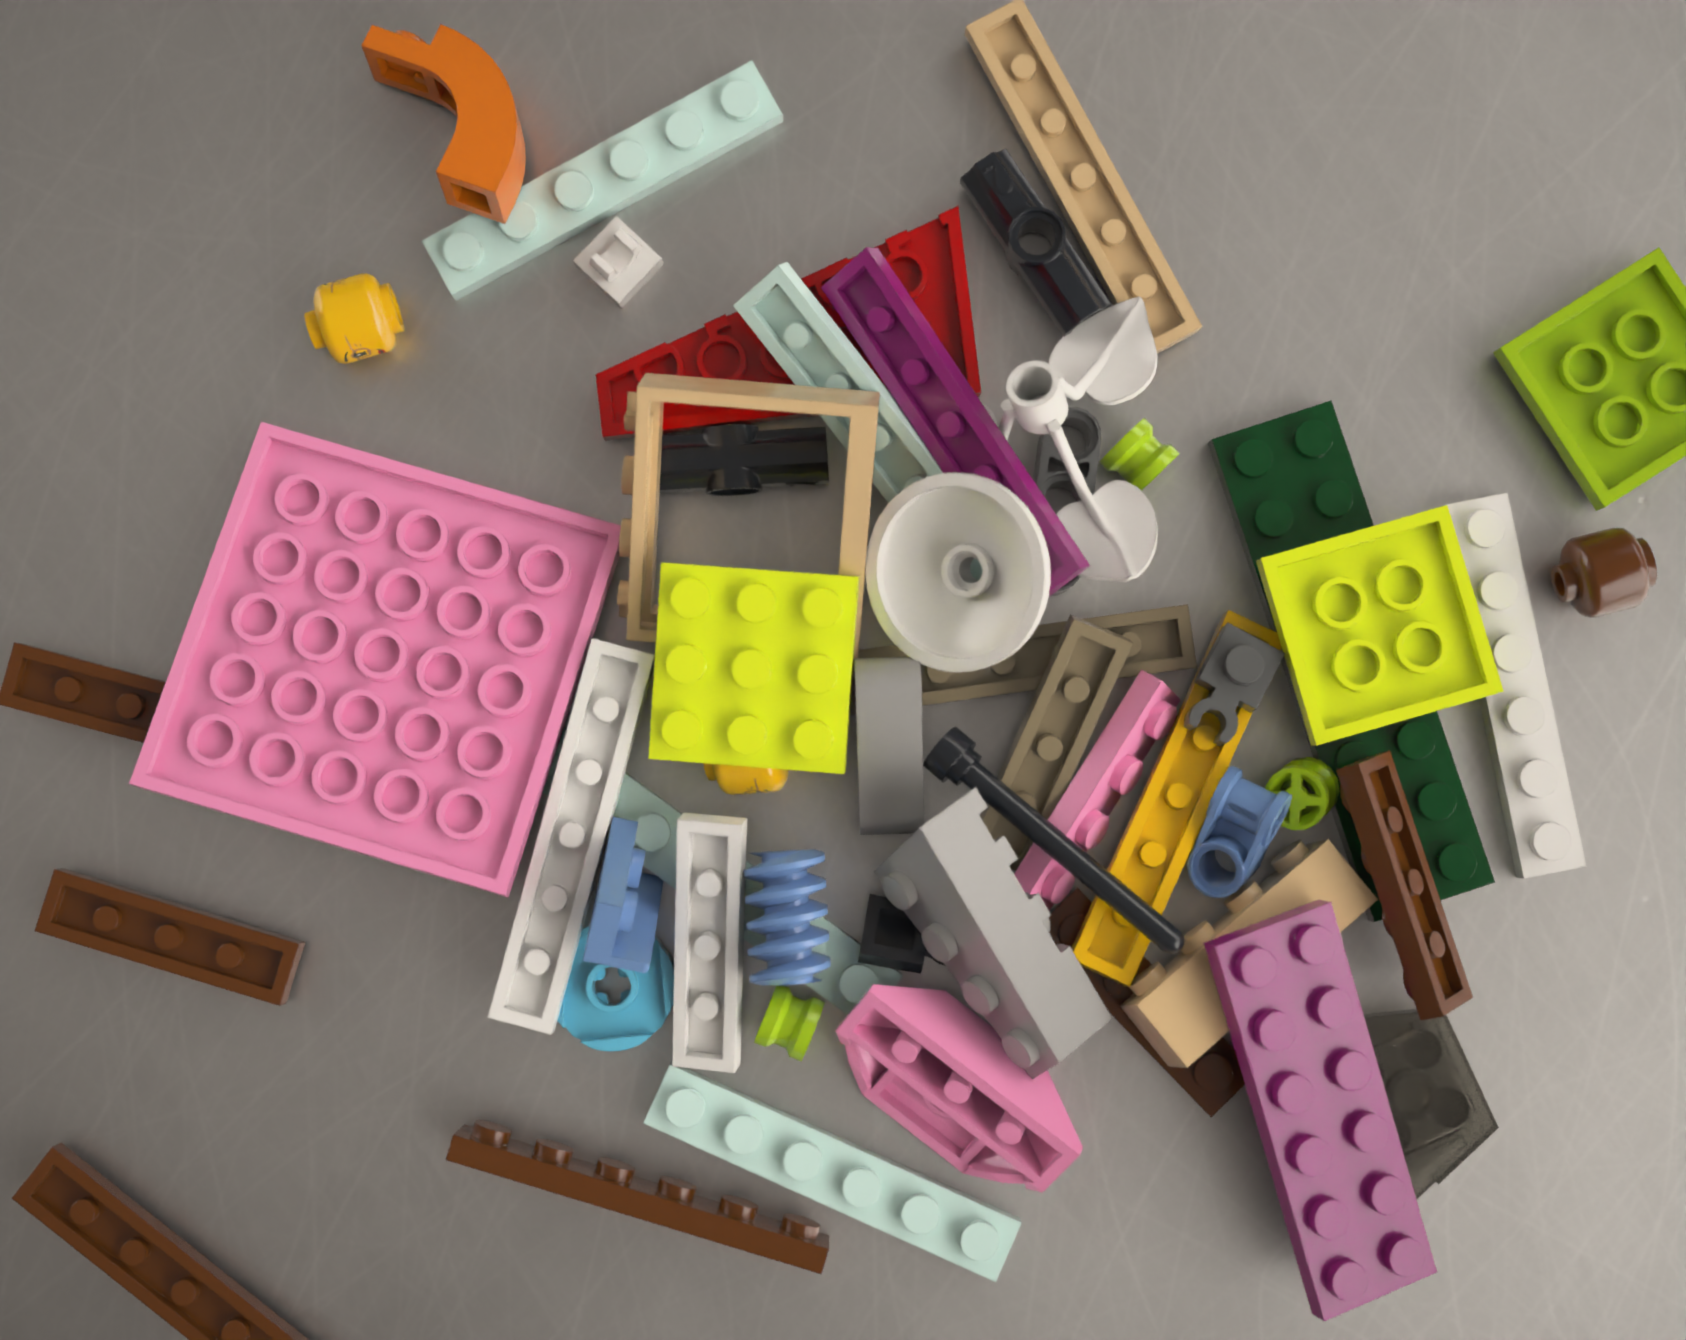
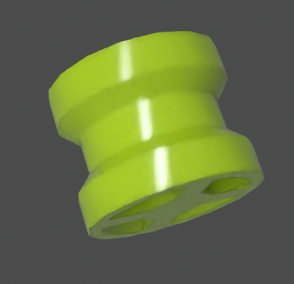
(1139, 455)
(1306, 808)
(789, 1022)

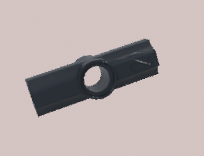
(1015, 209)
(743, 459)

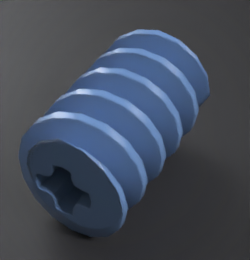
(787, 917)

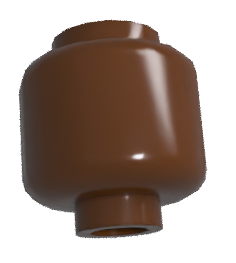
(1604, 572)

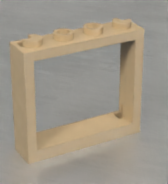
(643, 471)

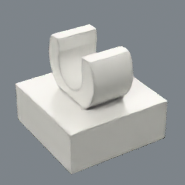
(618, 262)

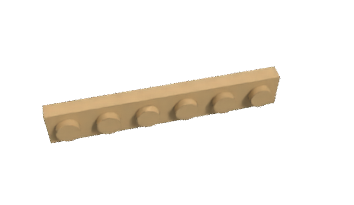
(1079, 170)

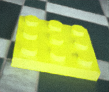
(1379, 625)
(753, 667)

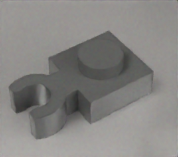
(1236, 675)

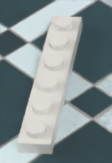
(1522, 718)
(572, 836)

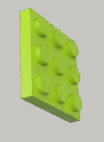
(1610, 378)

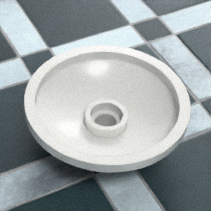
(924, 580)

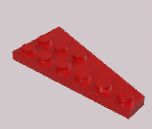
(925, 261)

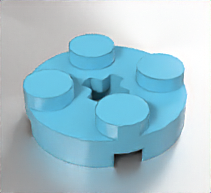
(624, 1023)

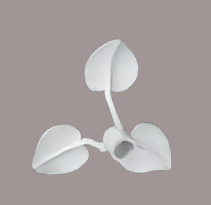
(1112, 362)

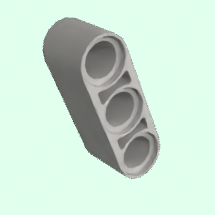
(889, 745)

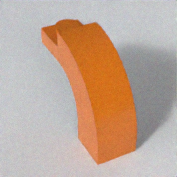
(487, 152)

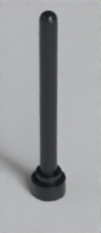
(959, 762)

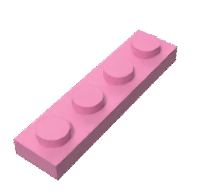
(1105, 776)

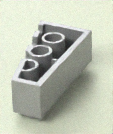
(993, 936)

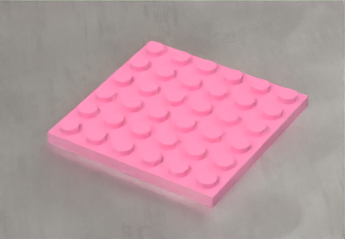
(381, 659)

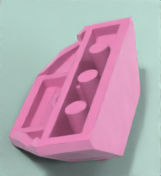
(956, 1088)

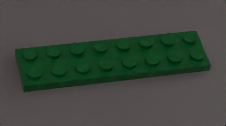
(1298, 486)

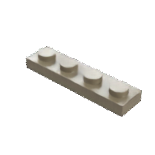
(1059, 723)

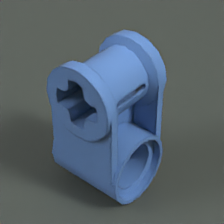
(1241, 824)

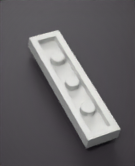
(709, 942)

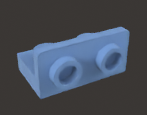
(624, 904)

